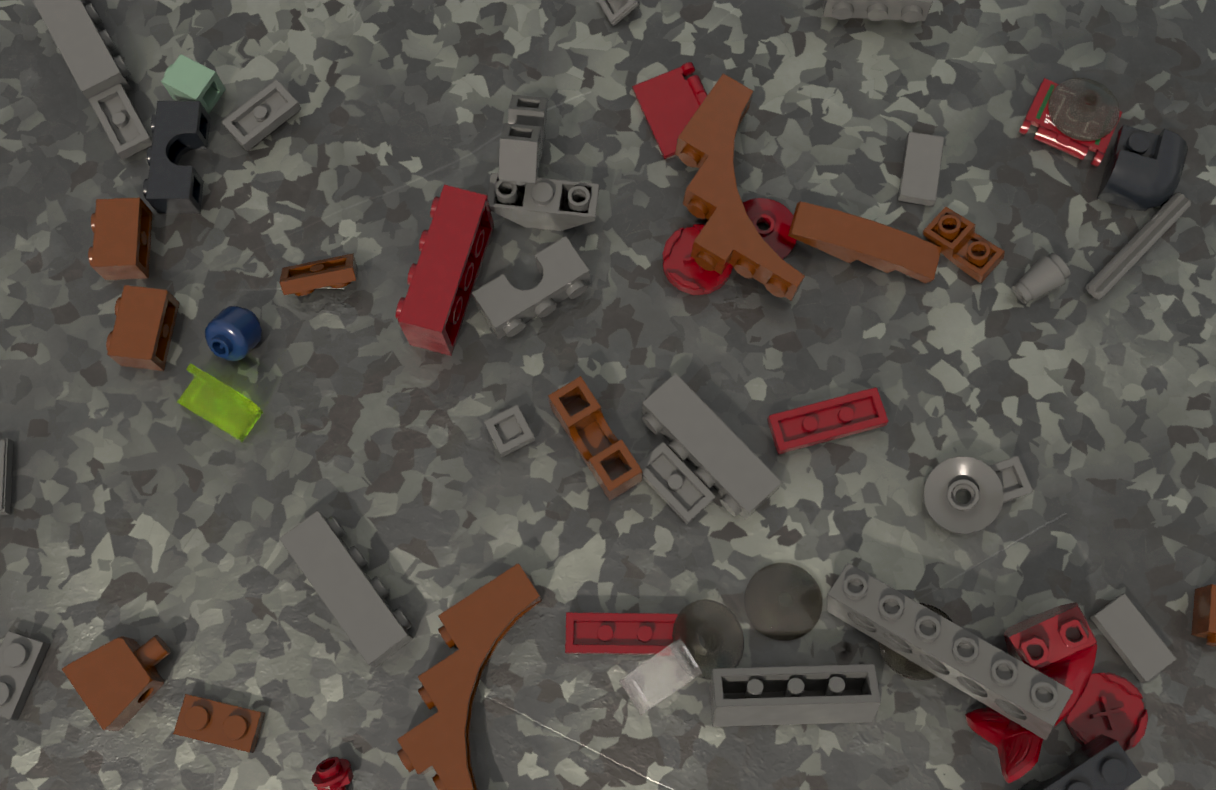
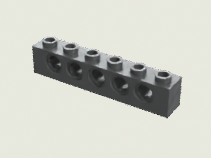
(948, 651)

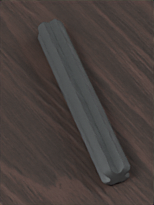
(1138, 246)

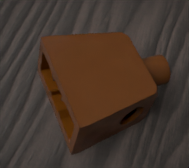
(118, 679)

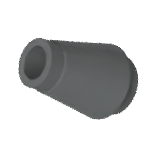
(1044, 276)

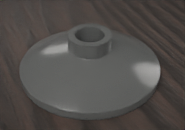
(968, 475)

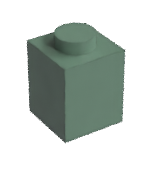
(193, 82)

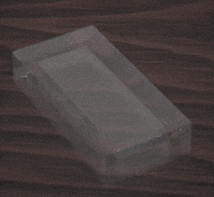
(660, 676)

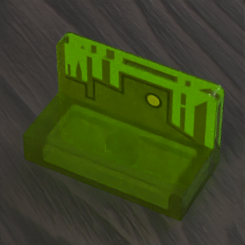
(219, 404)

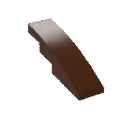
(864, 240)

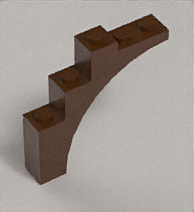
(713, 194)
(451, 685)

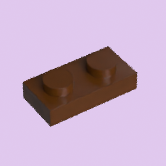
(307, 277)
(219, 723)

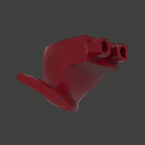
(1059, 647)

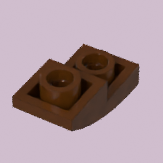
(962, 245)

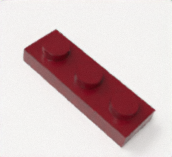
(827, 420)
(618, 633)

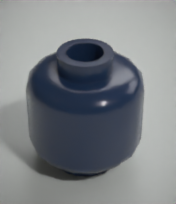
(233, 333)

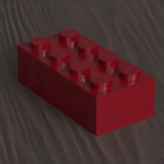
(445, 270)

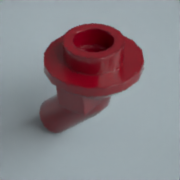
(333, 774)

